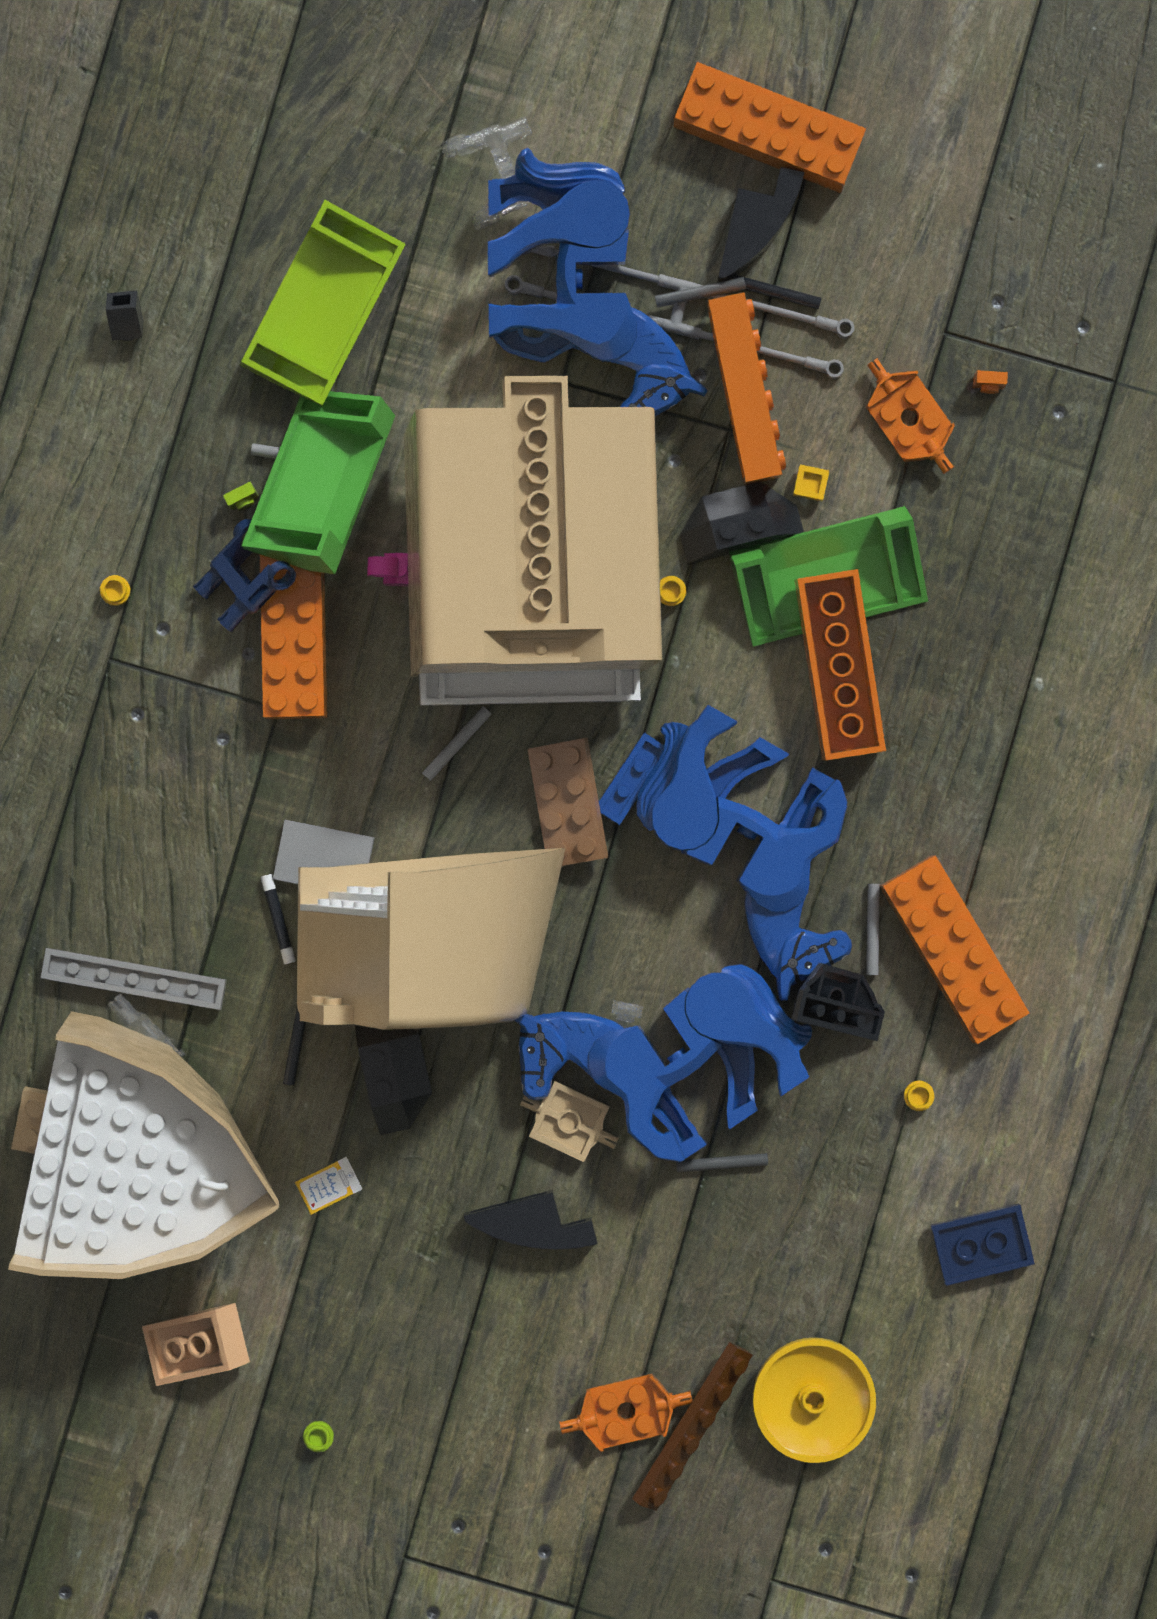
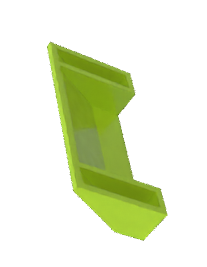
(322, 303)

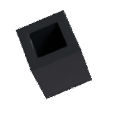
(124, 315)

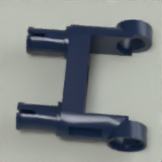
(249, 595)

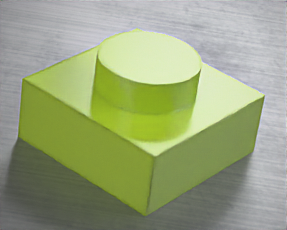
(241, 497)

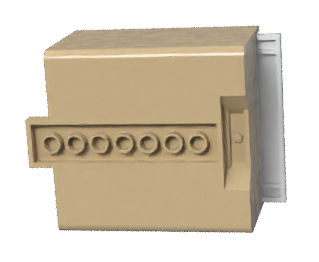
(532, 549)

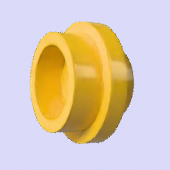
(115, 590)
(672, 591)
(918, 1095)

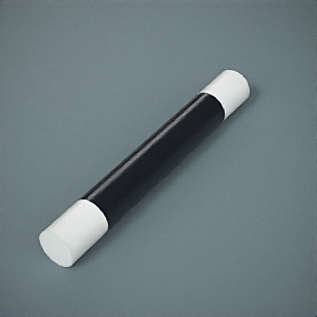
(278, 919)

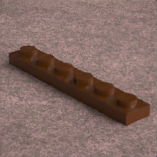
(692, 1427)

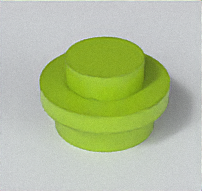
(318, 1436)

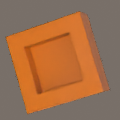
(990, 381)

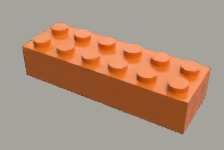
(768, 127)
(744, 388)
(294, 647)
(840, 665)
(954, 949)

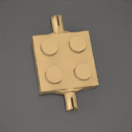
(569, 1121)

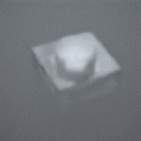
(626, 1011)

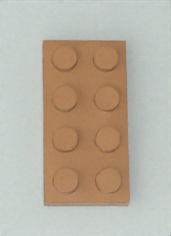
(568, 800)

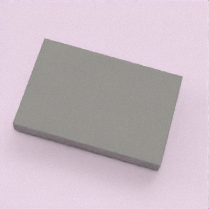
(318, 847)

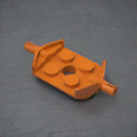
(907, 392)
(604, 1425)

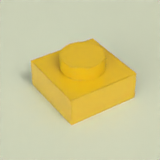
(811, 483)

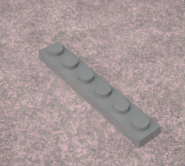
(133, 978)

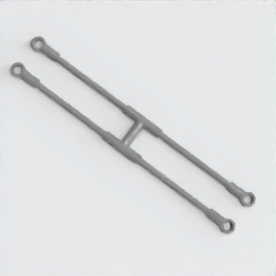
(675, 323)

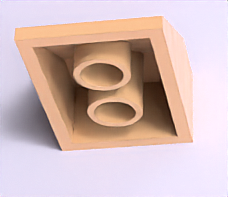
(196, 1344)

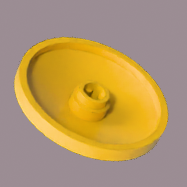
(814, 1400)

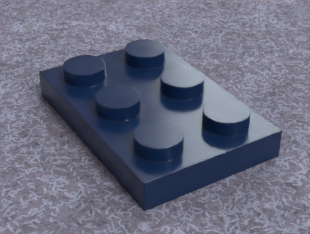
(982, 1244)

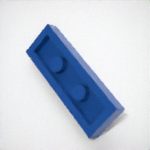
(630, 778)

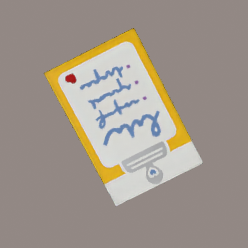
(328, 1185)

